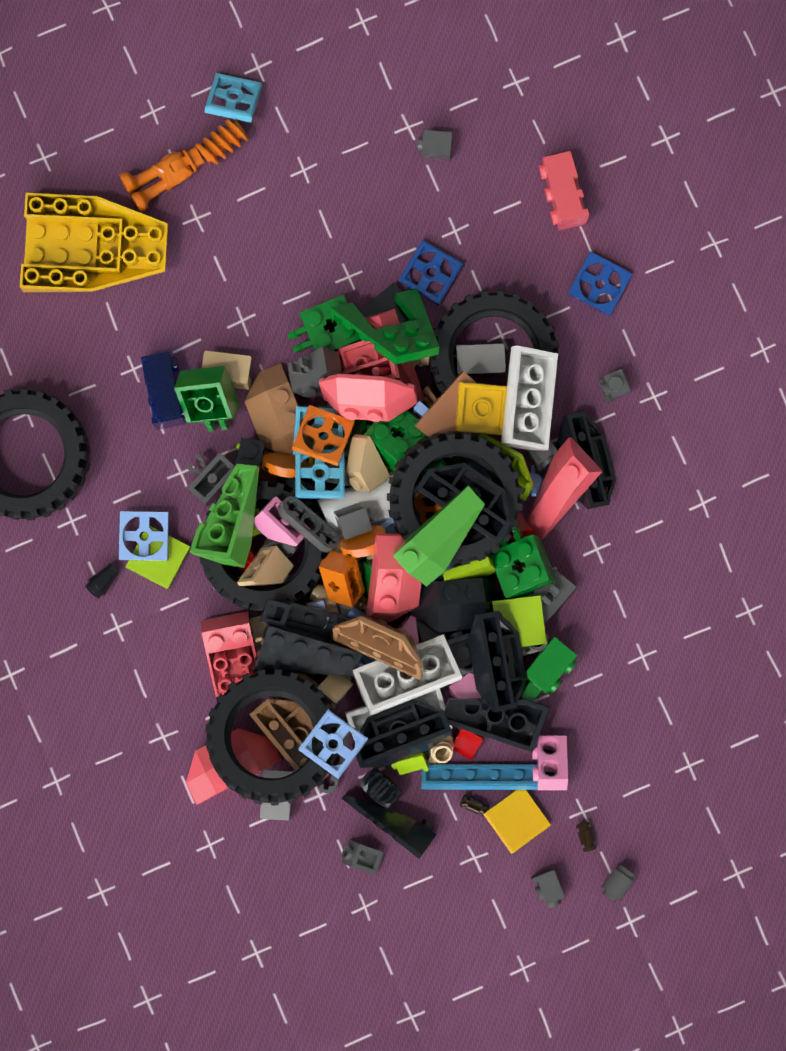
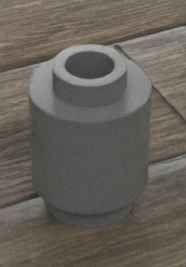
(618, 883)

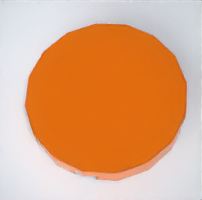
(281, 464)
(362, 544)

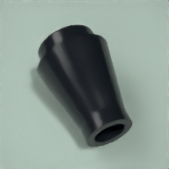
(102, 581)

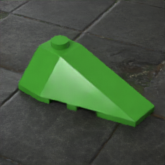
(229, 527)
(435, 542)

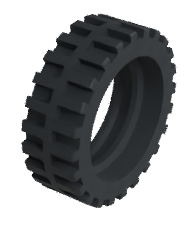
(480, 307)
(447, 445)
(75, 454)
(294, 588)
(222, 721)

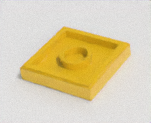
(480, 408)
(517, 820)

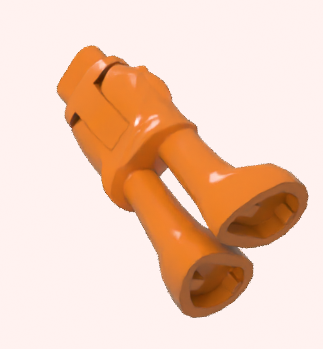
(172, 169)

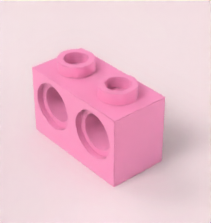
(553, 763)

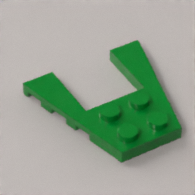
(399, 341)

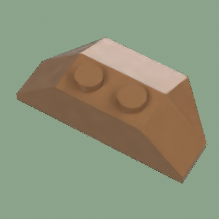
(274, 410)
(381, 643)
(286, 727)

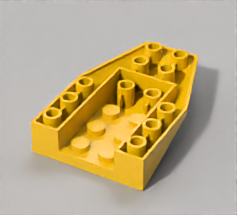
(88, 244)

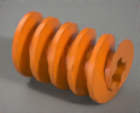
(221, 141)

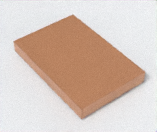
(442, 414)

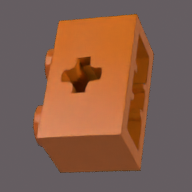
(341, 578)

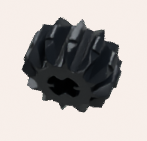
(380, 788)

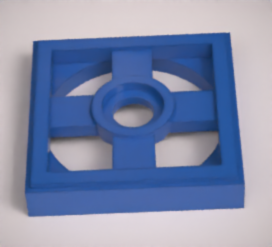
(441, 278)
(590, 279)

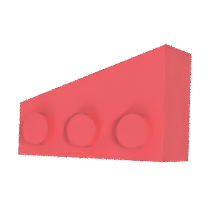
(563, 191)

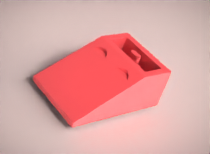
(229, 649)

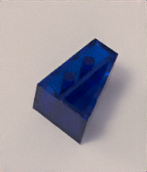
(160, 384)

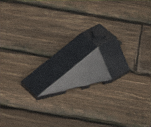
(514, 726)
(405, 830)

